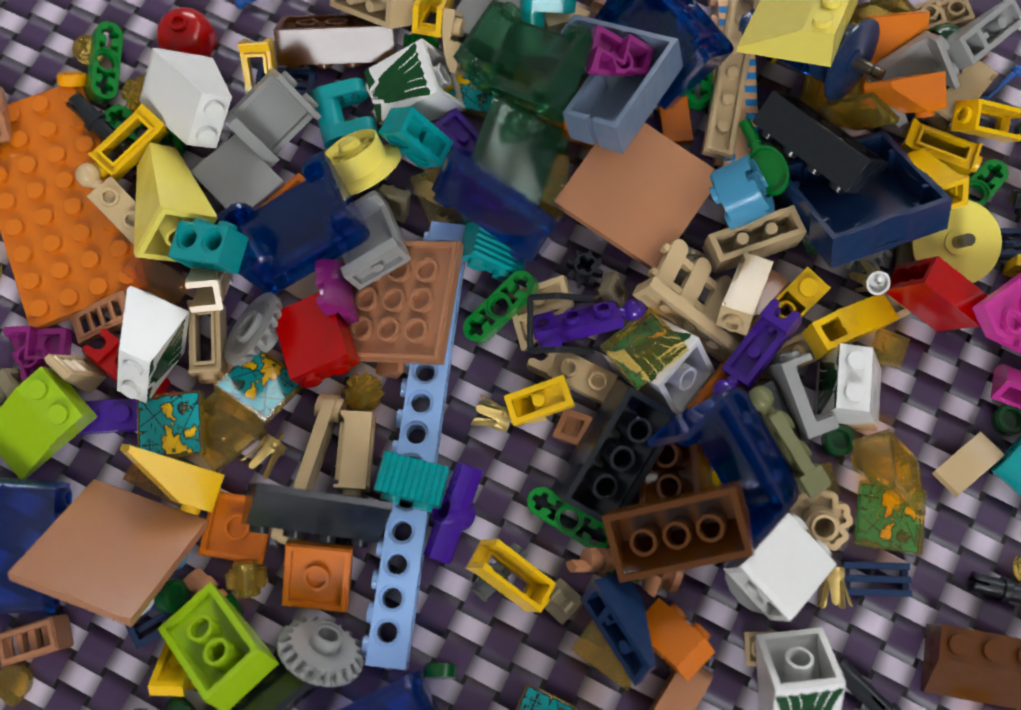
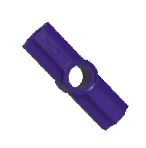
(456, 513)

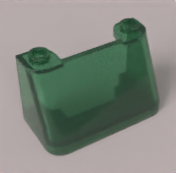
(525, 60)
(519, 147)

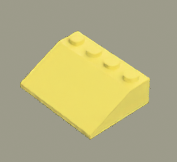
(798, 30)

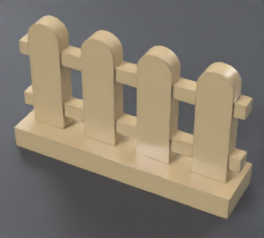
(681, 304)

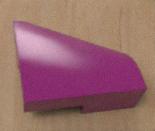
(618, 55)
(335, 291)
(34, 344)

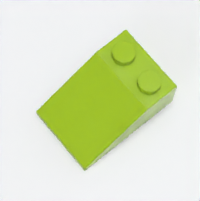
(40, 420)
(217, 648)

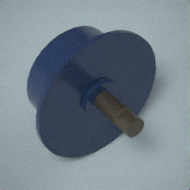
(851, 60)

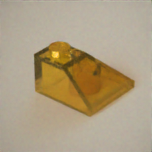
(890, 467)

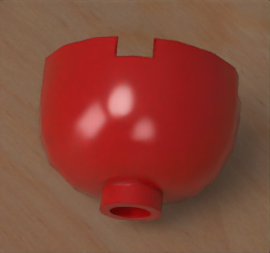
(186, 32)

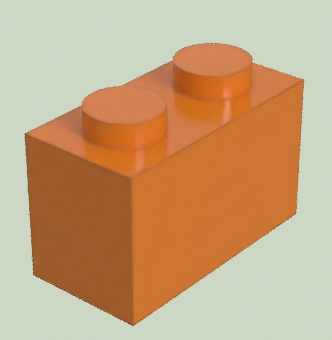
(676, 641)

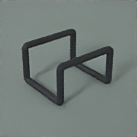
(554, 349)

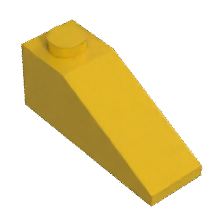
(180, 481)

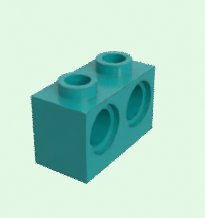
(415, 137)
(208, 246)

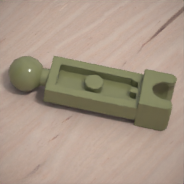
(809, 476)

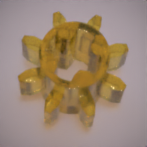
(132, 91)
(363, 392)
(246, 578)

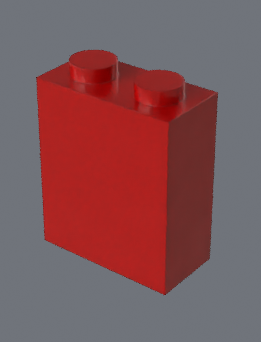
(936, 293)
(314, 343)

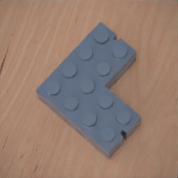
(617, 106)

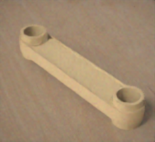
(328, 414)

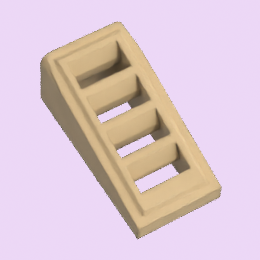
(76, 371)

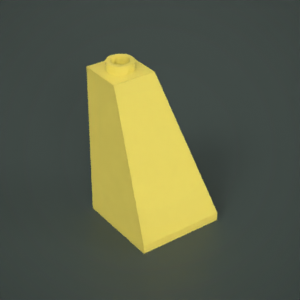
(163, 198)

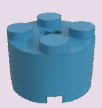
(741, 191)

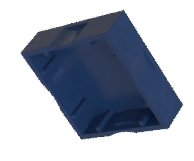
(884, 214)

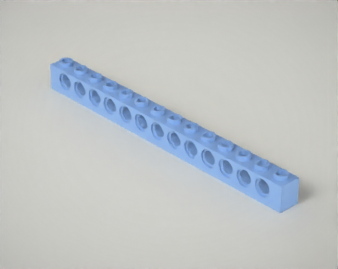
(397, 653)

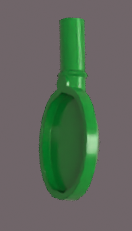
(769, 159)

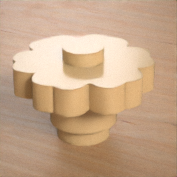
(824, 517)

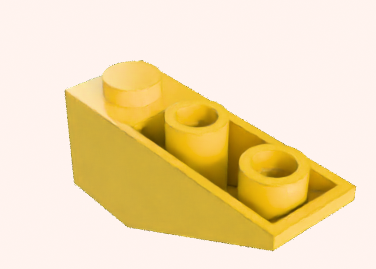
(799, 295)
(849, 324)

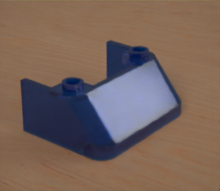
(495, 205)
(738, 450)

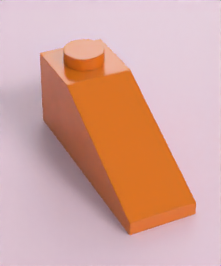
(913, 93)

